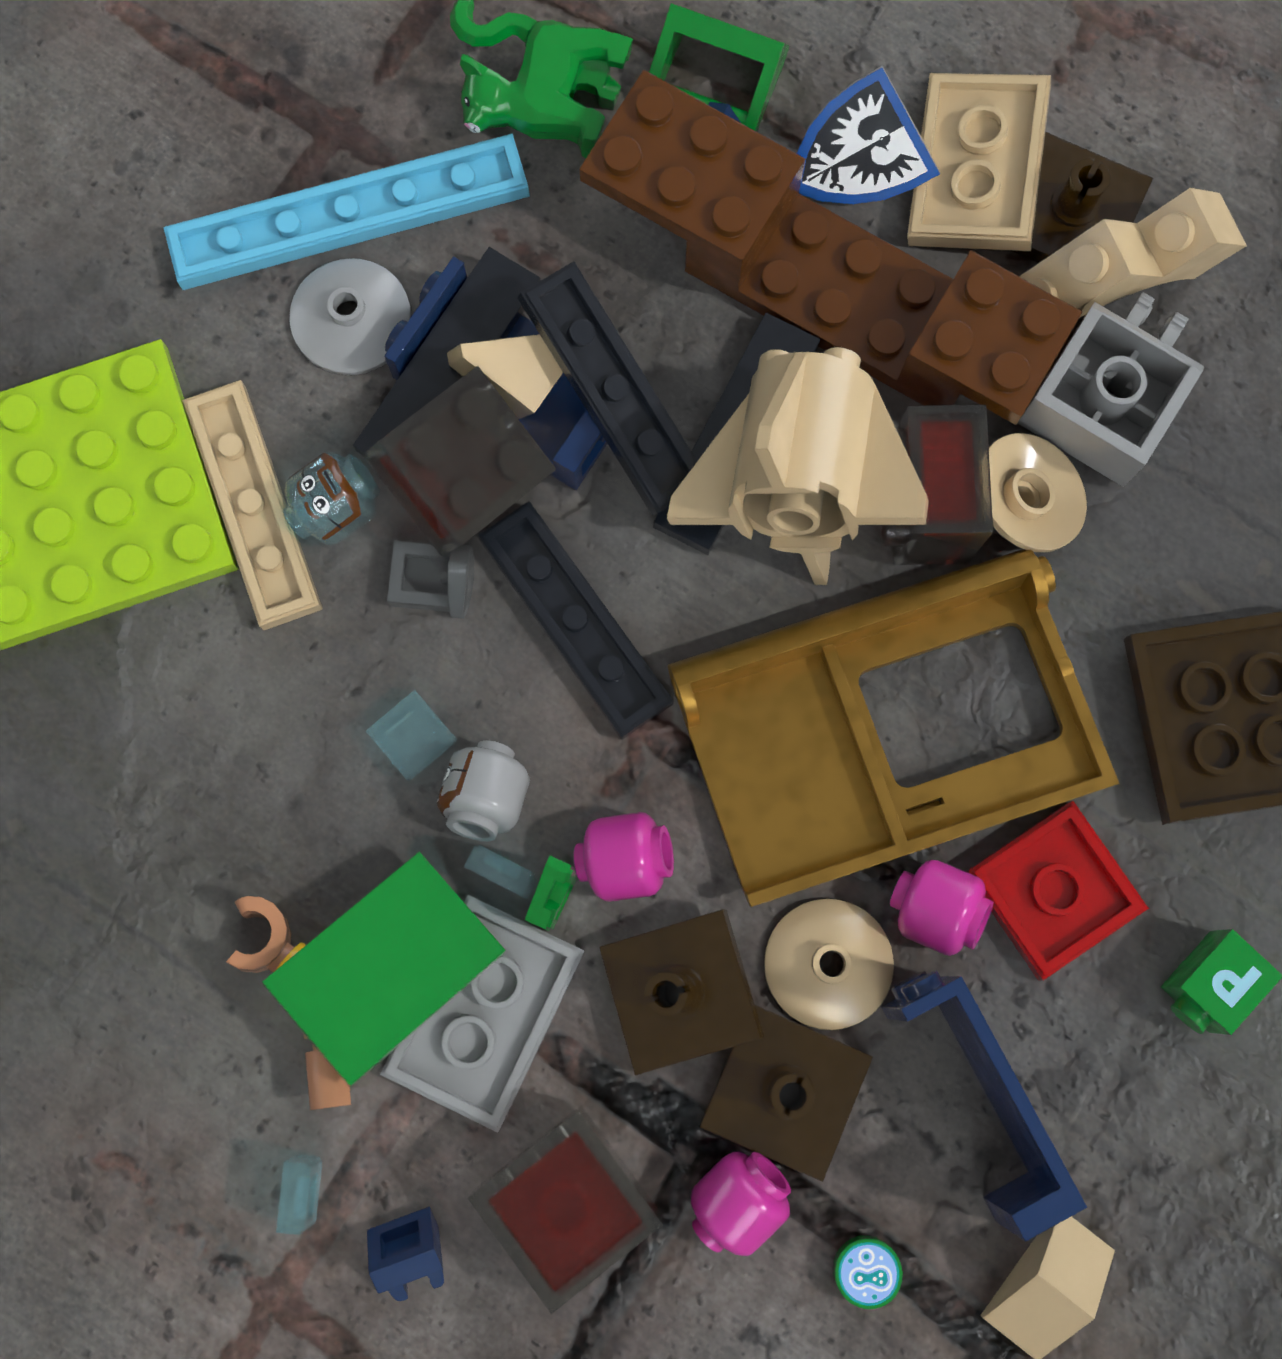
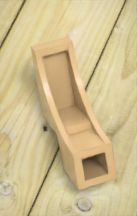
(1127, 257)

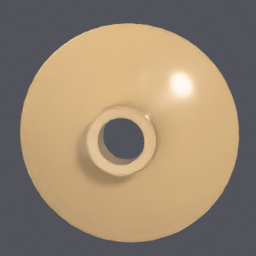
(1035, 493)
(795, 970)

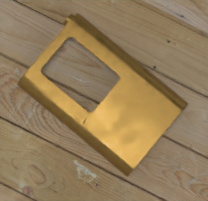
(800, 758)

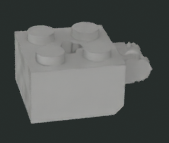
(1140, 370)

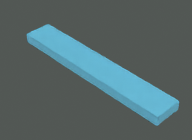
(346, 212)

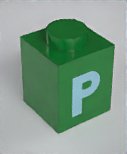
(1220, 983)

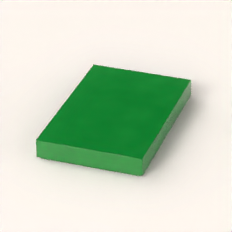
(383, 968)

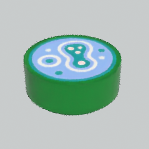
(867, 1272)

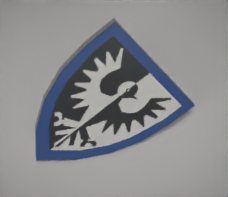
(864, 146)

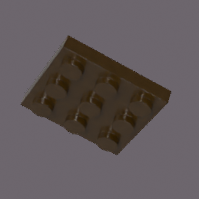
(1211, 714)

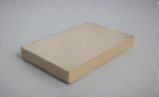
(989, 156)

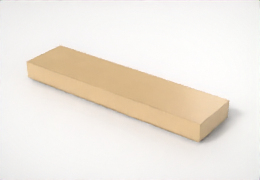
(252, 505)

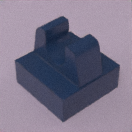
(405, 1252)

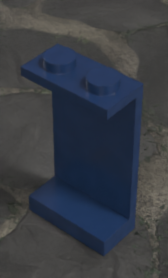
(561, 421)
(1047, 1190)

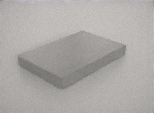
(490, 1032)

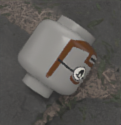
(483, 791)

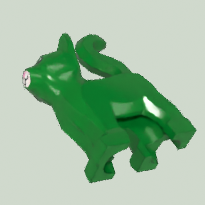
(553, 67)

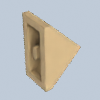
(516, 367)
(1052, 1289)

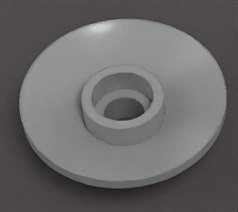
(353, 341)

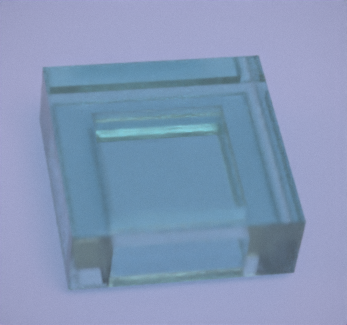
(411, 735)
(501, 871)
(299, 1194)

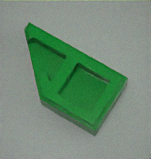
(551, 893)

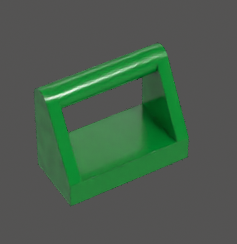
(686, 22)

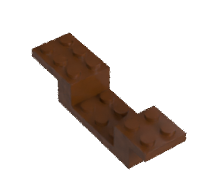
(811, 268)

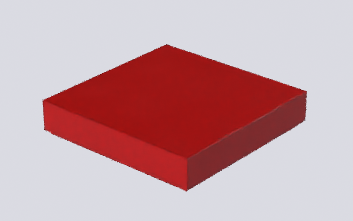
(1057, 890)

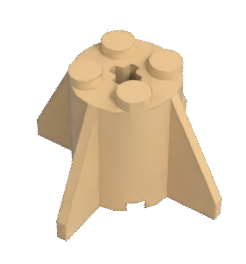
(805, 460)

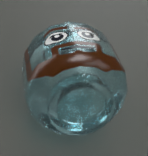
(330, 498)

